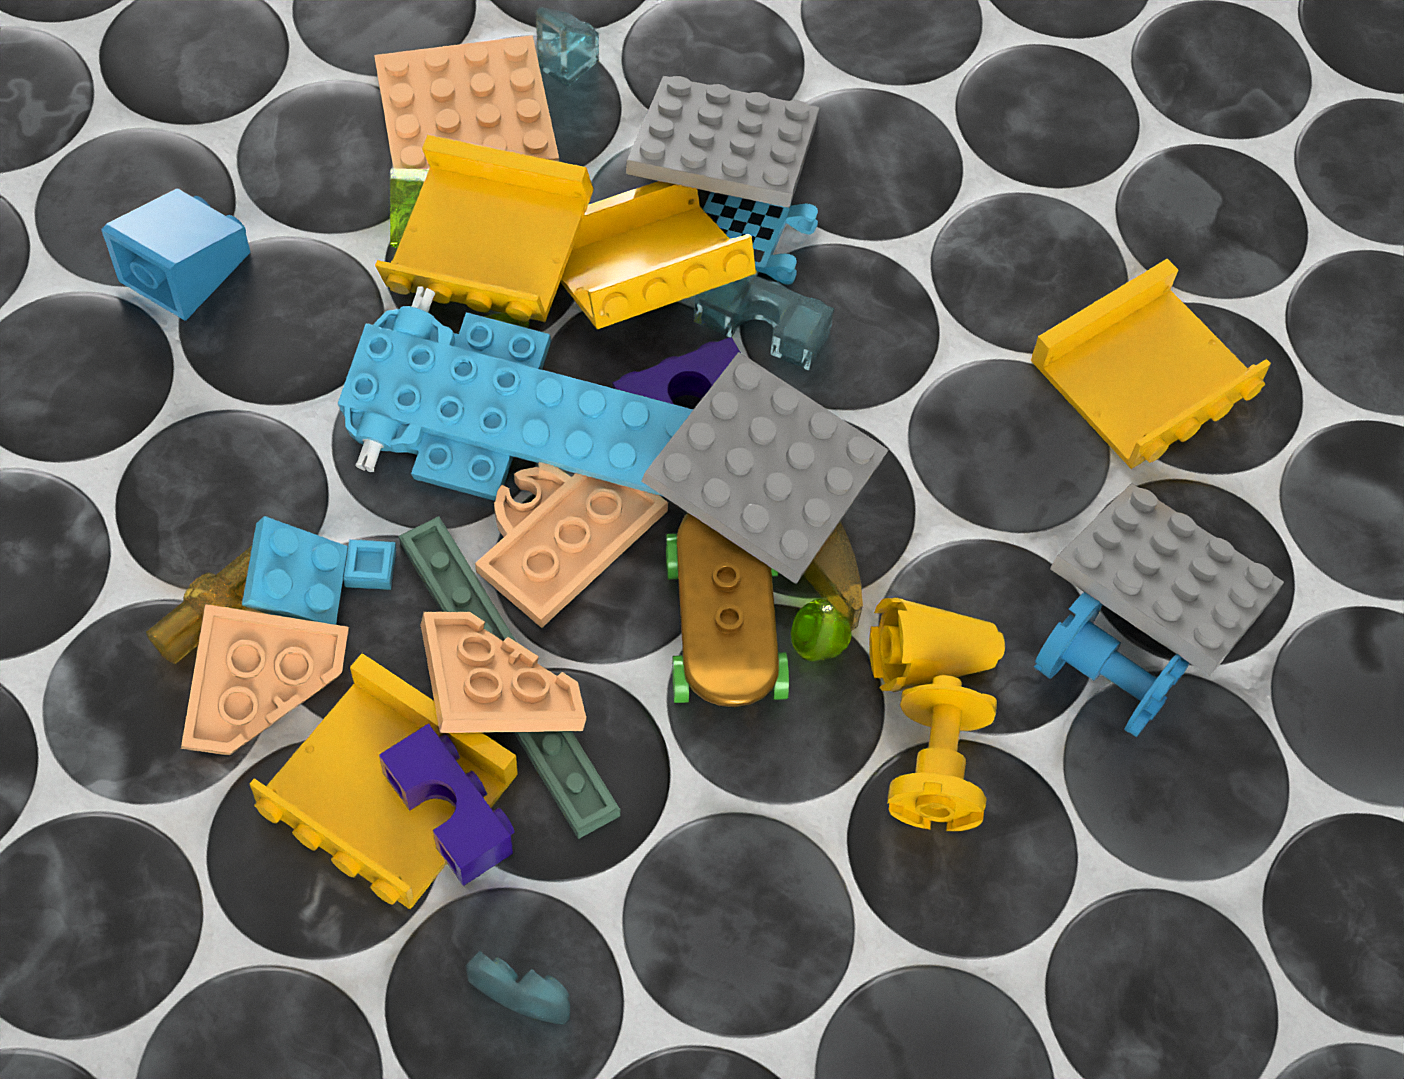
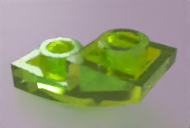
(404, 191)

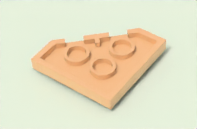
(255, 673)
(493, 682)

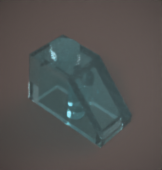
(565, 45)

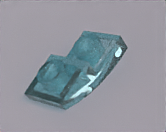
(532, 996)

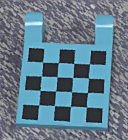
(765, 225)

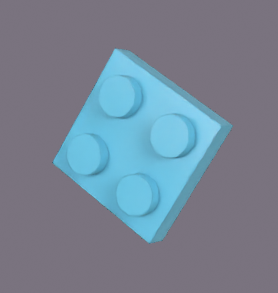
(294, 573)

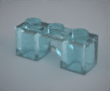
(798, 321)

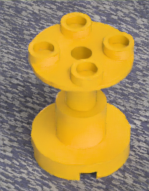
(938, 785)

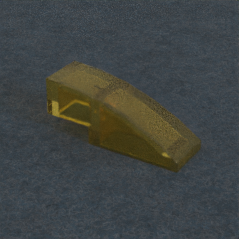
(837, 576)

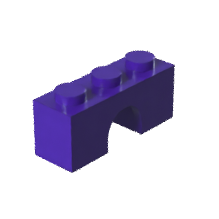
(681, 375)
(428, 769)

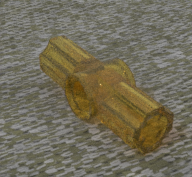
(181, 628)

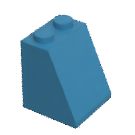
(175, 250)

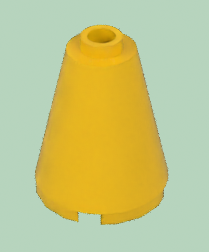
(928, 642)

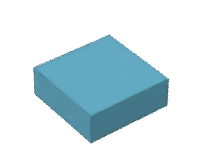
(370, 564)

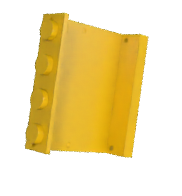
(490, 229)
(649, 253)
(1144, 367)
(345, 804)

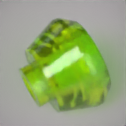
(820, 631)

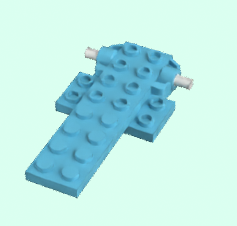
(483, 399)

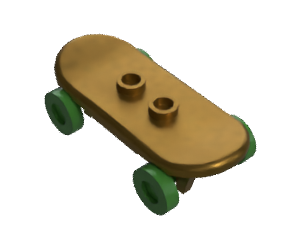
(724, 620)

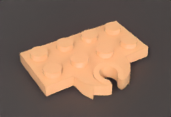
(562, 536)

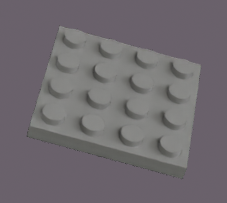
(724, 141)
(765, 467)
(1168, 577)

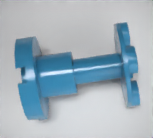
(1096, 654)

